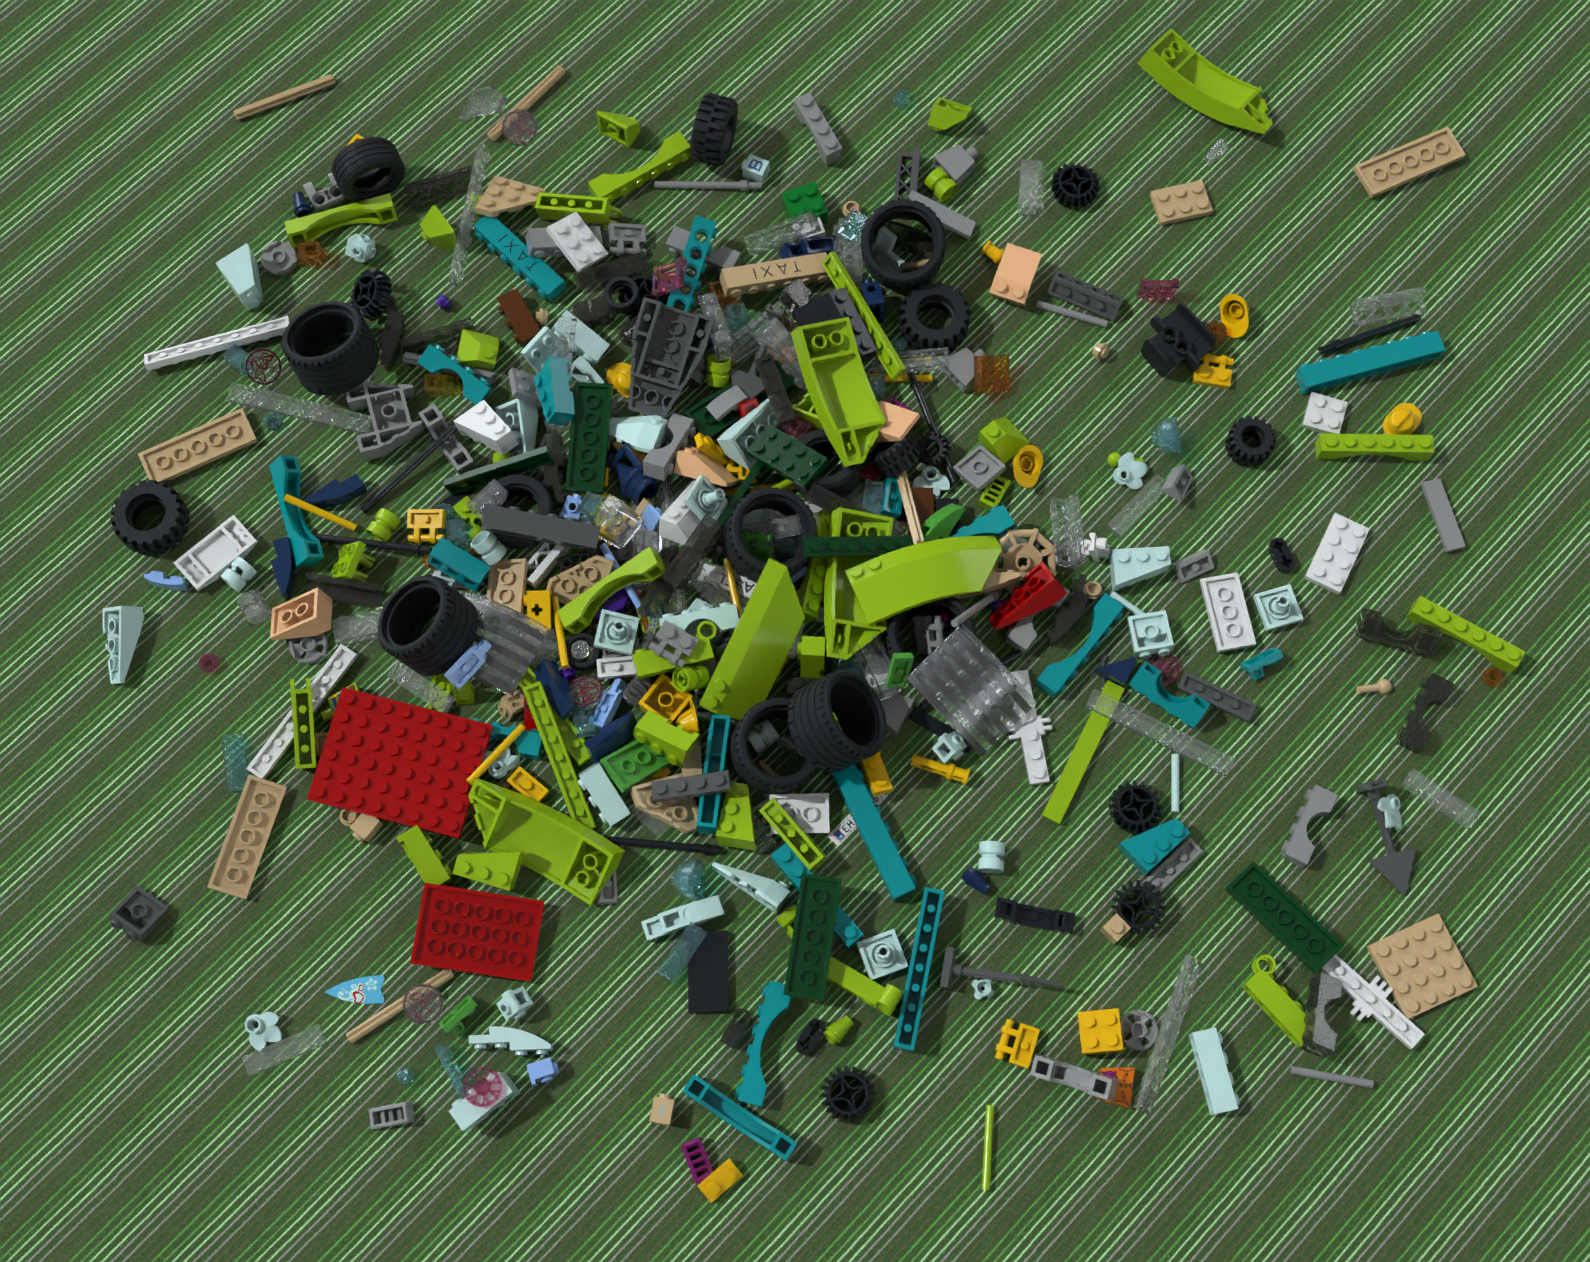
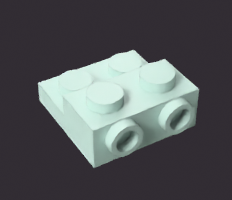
(1150, 634)

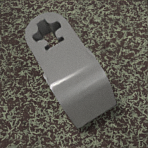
(325, 195)

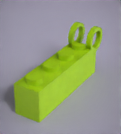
(590, 209)
(649, 664)
(303, 726)
(1275, 1000)

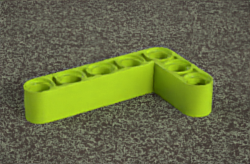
(882, 998)

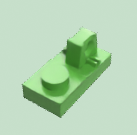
(899, 669)
(452, 1022)

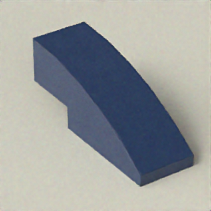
(807, 246)
(337, 493)
(284, 566)
(555, 688)
(611, 737)

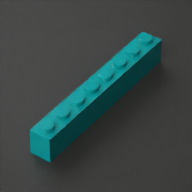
(1369, 362)
(874, 832)
(918, 970)

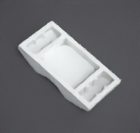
(215, 553)

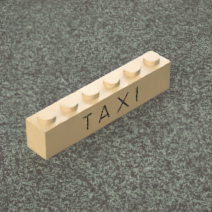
(773, 274)

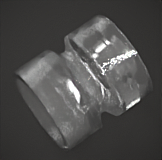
(254, 607)

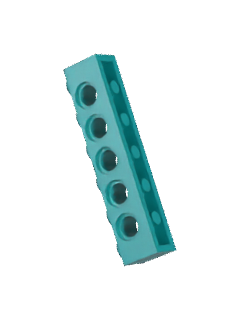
(707, 228)

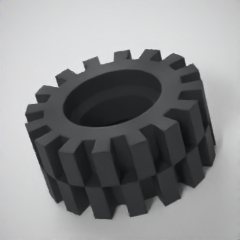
(944, 449)

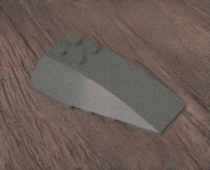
(664, 355)

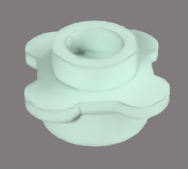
(986, 983)

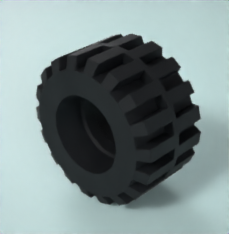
(1256, 429)
(895, 456)

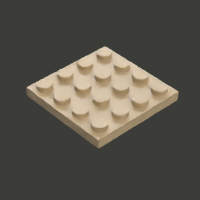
(1422, 966)

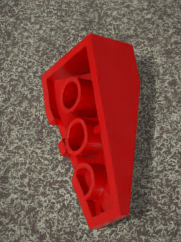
(1037, 592)

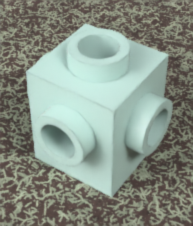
(360, 247)
(949, 747)
(514, 1003)

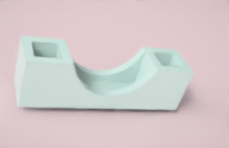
(723, 617)

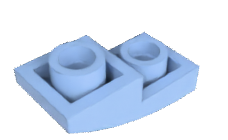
(651, 517)
(160, 580)

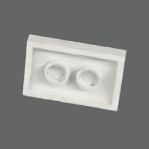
(577, 242)
(808, 810)

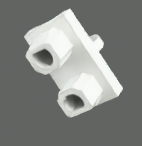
(1097, 548)

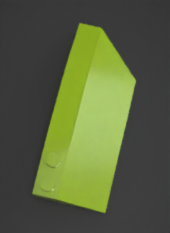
(1204, 85)
(839, 387)
(922, 574)
(843, 618)
(756, 645)
(551, 840)

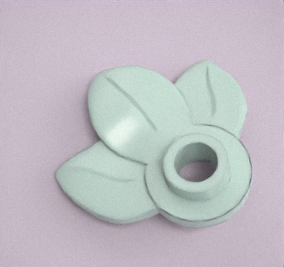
(1132, 469)
(938, 482)
(505, 761)
(1390, 806)
(266, 1029)

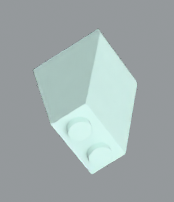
(242, 275)

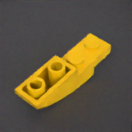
(876, 775)

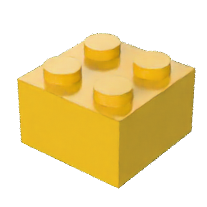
(665, 699)
(1100, 1031)

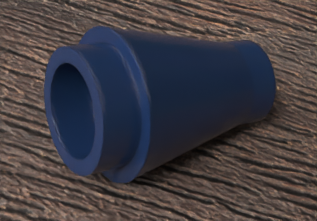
(301, 206)
(974, 879)

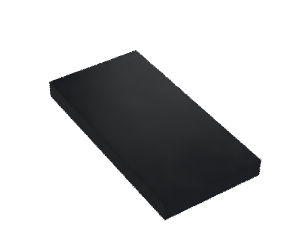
(709, 975)

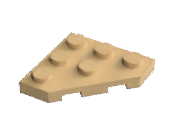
(506, 196)
(579, 578)
(676, 813)

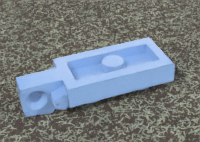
(468, 664)
(607, 707)

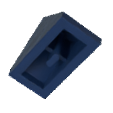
(1116, 672)

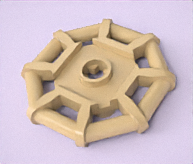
(1025, 550)

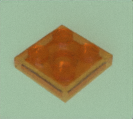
(991, 374)

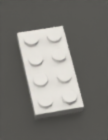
(1336, 553)
(1227, 612)

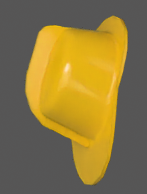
(1234, 315)
(620, 377)
(1402, 419)
(1027, 466)
(689, 719)

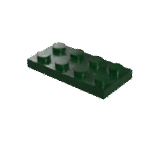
(787, 456)

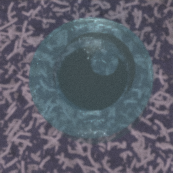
(272, 421)

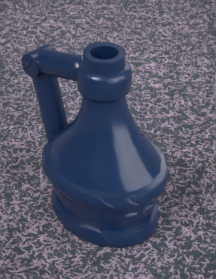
(632, 480)

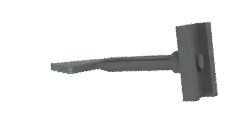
(749, 382)
(1395, 865)
(951, 969)

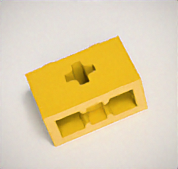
(543, 598)

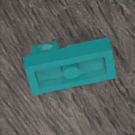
(891, 498)
(1255, 665)

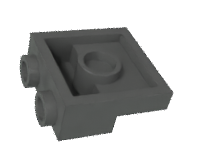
(138, 914)

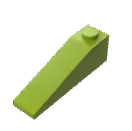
(793, 835)

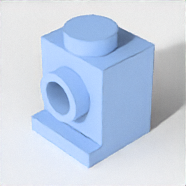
(567, 512)
(542, 1071)

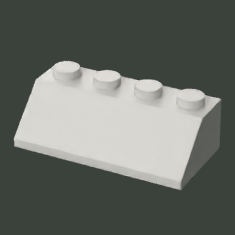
(678, 520)

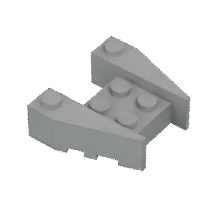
(388, 415)

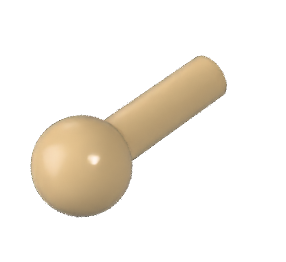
(1383, 687)

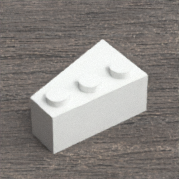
(486, 427)

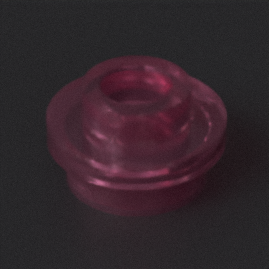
(206, 658)

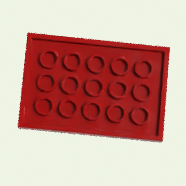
(477, 932)

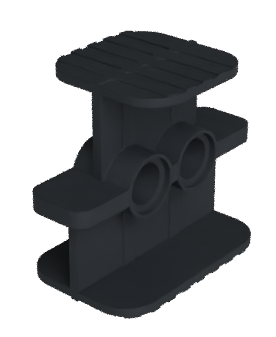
(1187, 334)

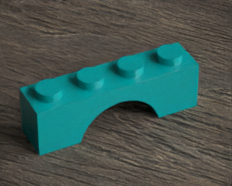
(473, 388)
(1149, 683)
(528, 742)

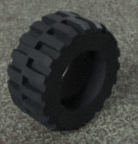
(714, 129)
(940, 298)
(138, 498)

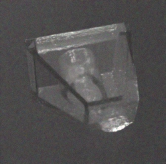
(483, 103)
(617, 521)

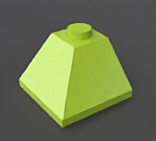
(947, 113)
(618, 127)
(437, 230)
(478, 350)
(1002, 439)

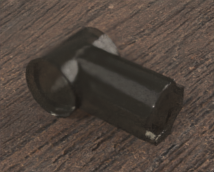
(735, 1030)

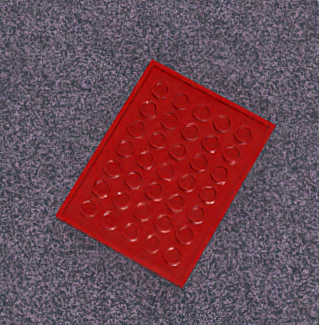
(399, 762)

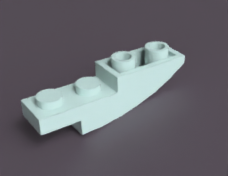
(679, 917)
(519, 1041)

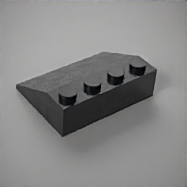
(836, 306)

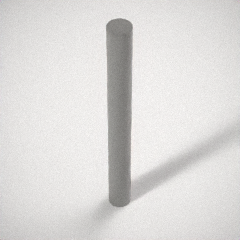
(1070, 313)
(1332, 1077)

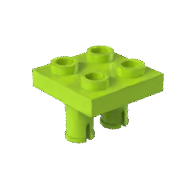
(349, 558)

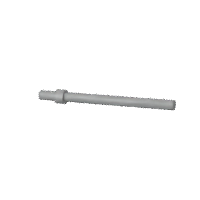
(743, 185)
(991, 597)

